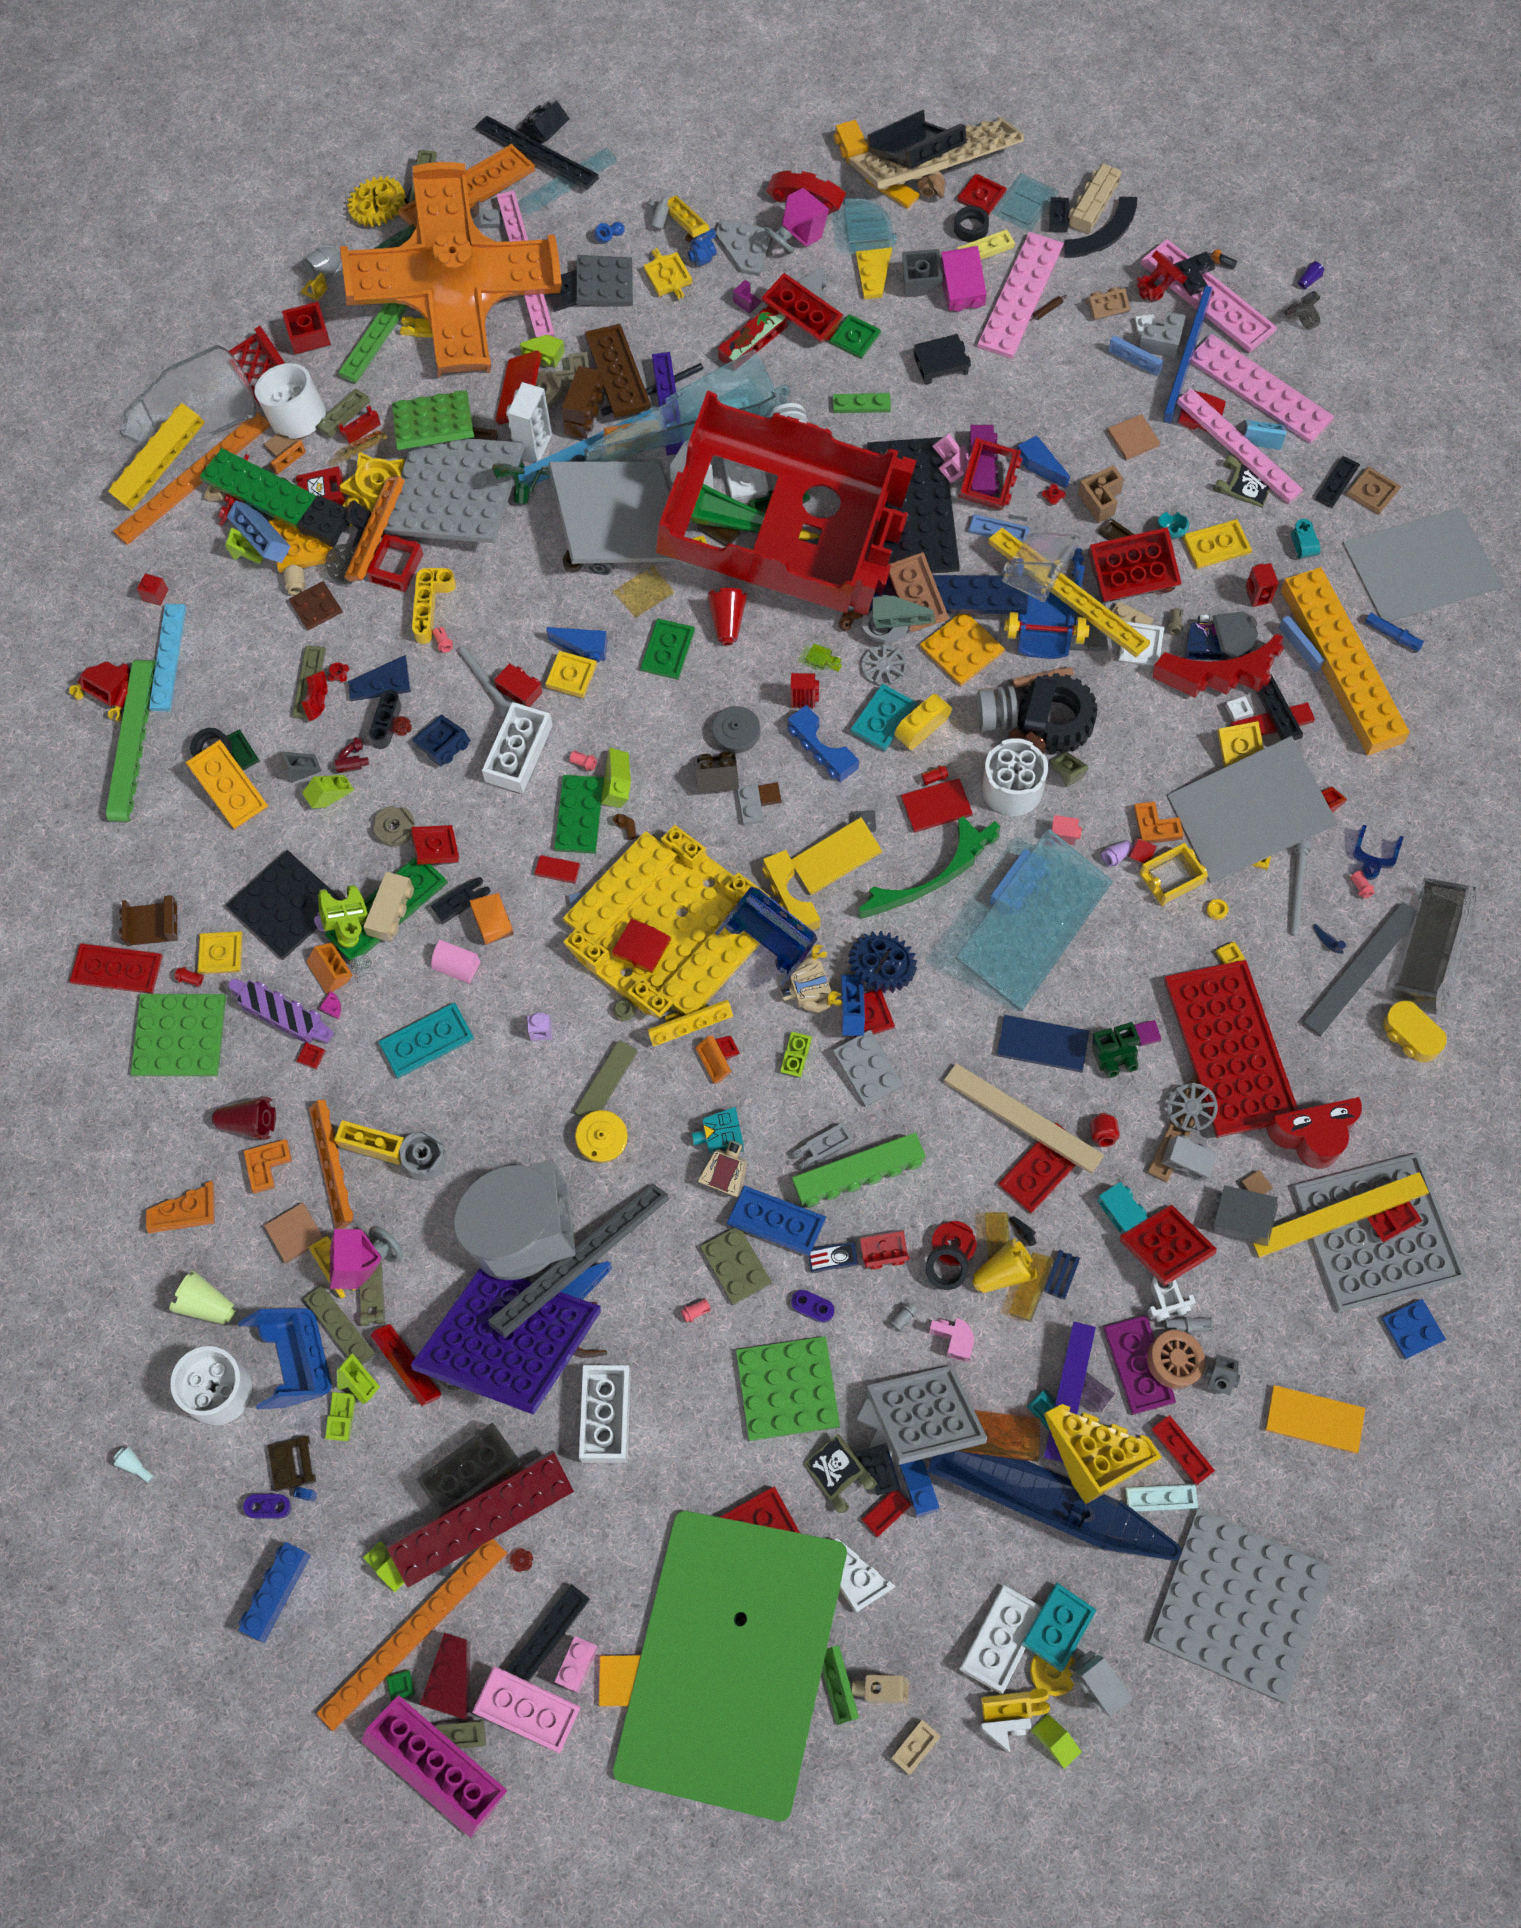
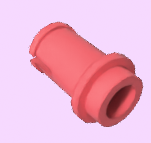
(444, 643)
(588, 762)
(1365, 889)
(695, 1310)

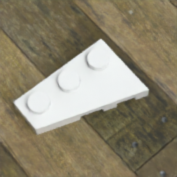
(861, 1583)

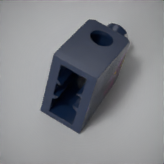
(1203, 641)

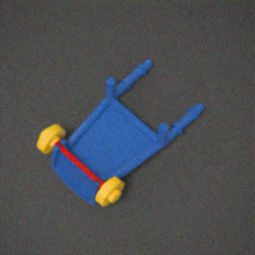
(1049, 625)

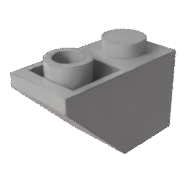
(816, 282)

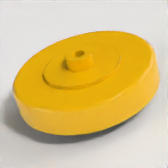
(601, 1136)

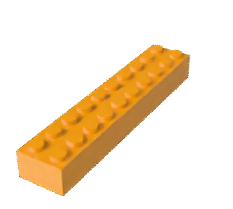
(1346, 661)

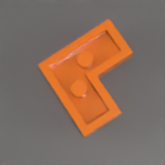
(1153, 829)
(262, 1159)

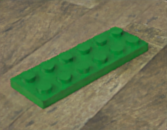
(257, 487)
(426, 884)

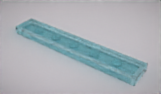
(561, 185)

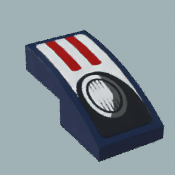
(833, 1257)

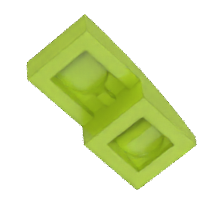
(341, 1416)

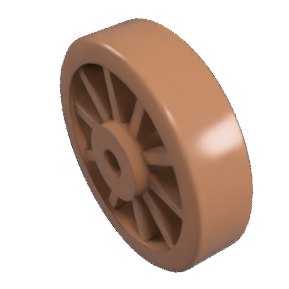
(1175, 1359)

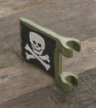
(1244, 484)
(836, 1469)

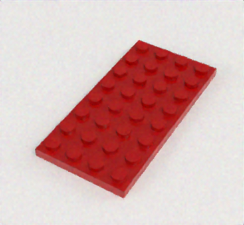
(1231, 1046)

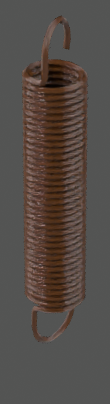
(1048, 307)

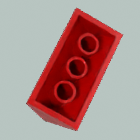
(803, 308)

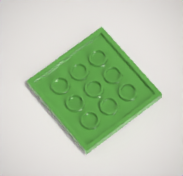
(432, 419)
(178, 1035)
(787, 1388)

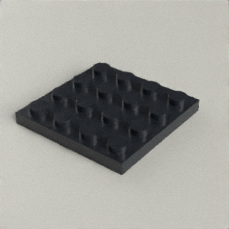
(281, 904)

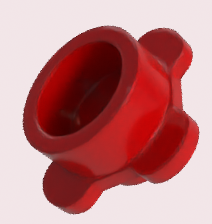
(1053, 499)
(338, 667)

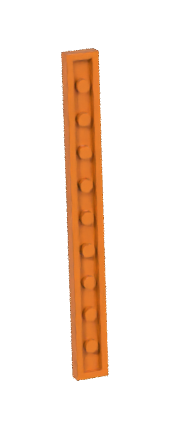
(188, 480)
(411, 1634)

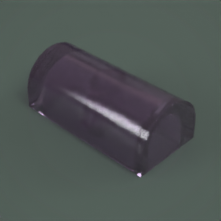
(1096, 1393)

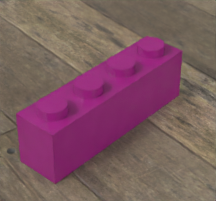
(986, 470)

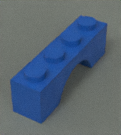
(838, 761)

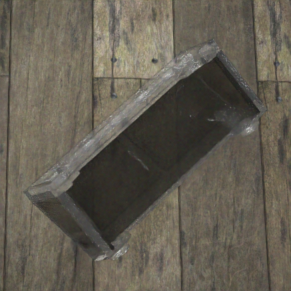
(1435, 945)

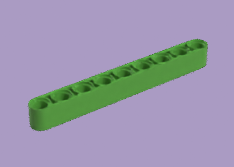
(130, 741)

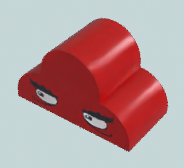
(1316, 1132)

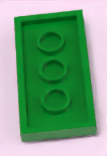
(579, 814)

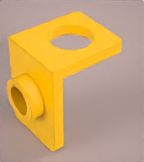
(318, 287)

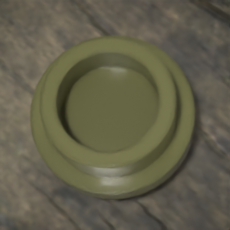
(624, 1010)

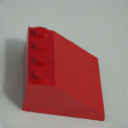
(1134, 564)

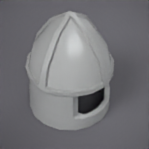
(324, 260)

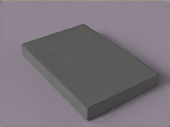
(1096, 640)

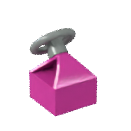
(802, 218)
(356, 1258)

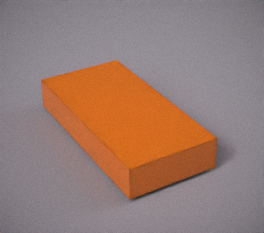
(713, 1059)

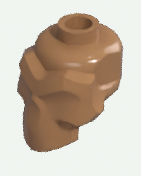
(933, 183)

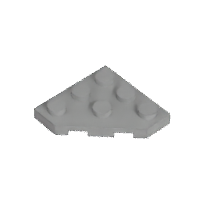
(745, 245)

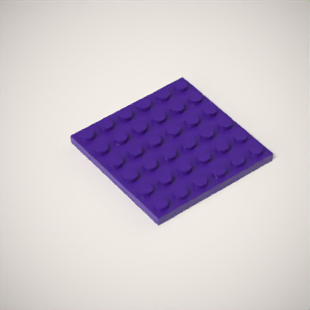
(511, 1368)

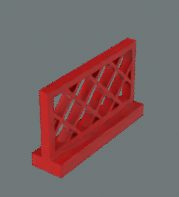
(269, 351)

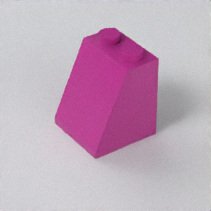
(963, 278)

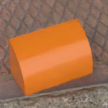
(328, 967)

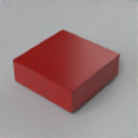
(1142, 851)
(311, 1055)

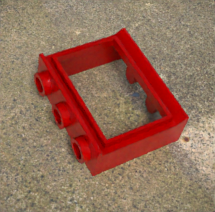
(967, 494)

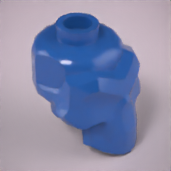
(702, 248)

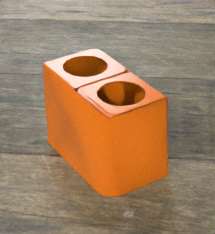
(491, 918)

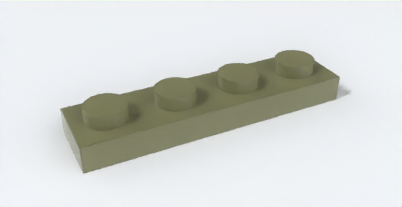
(339, 1325)

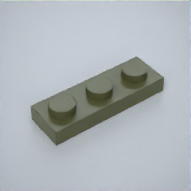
(343, 412)

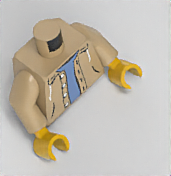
(811, 985)

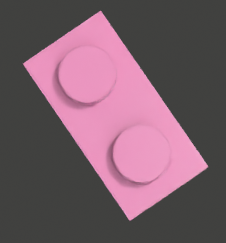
(576, 1664)

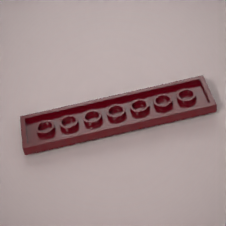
(479, 1518)

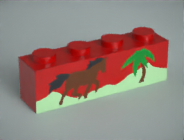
(753, 335)

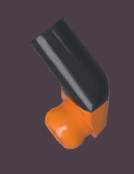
(1222, 259)

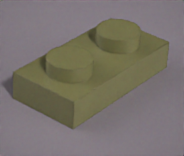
(464, 1733)

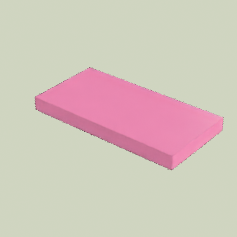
(526, 1709)

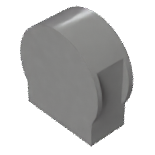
(516, 1220)

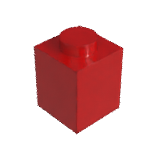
(152, 589)

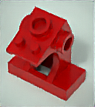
(1168, 270)

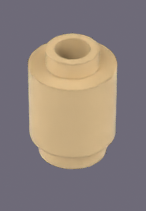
(294, 579)

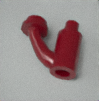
(353, 763)

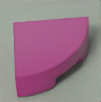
(331, 1006)

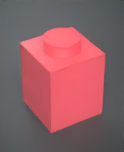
(1066, 828)

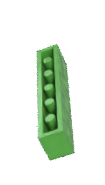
(858, 1170)

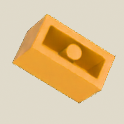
(850, 139)

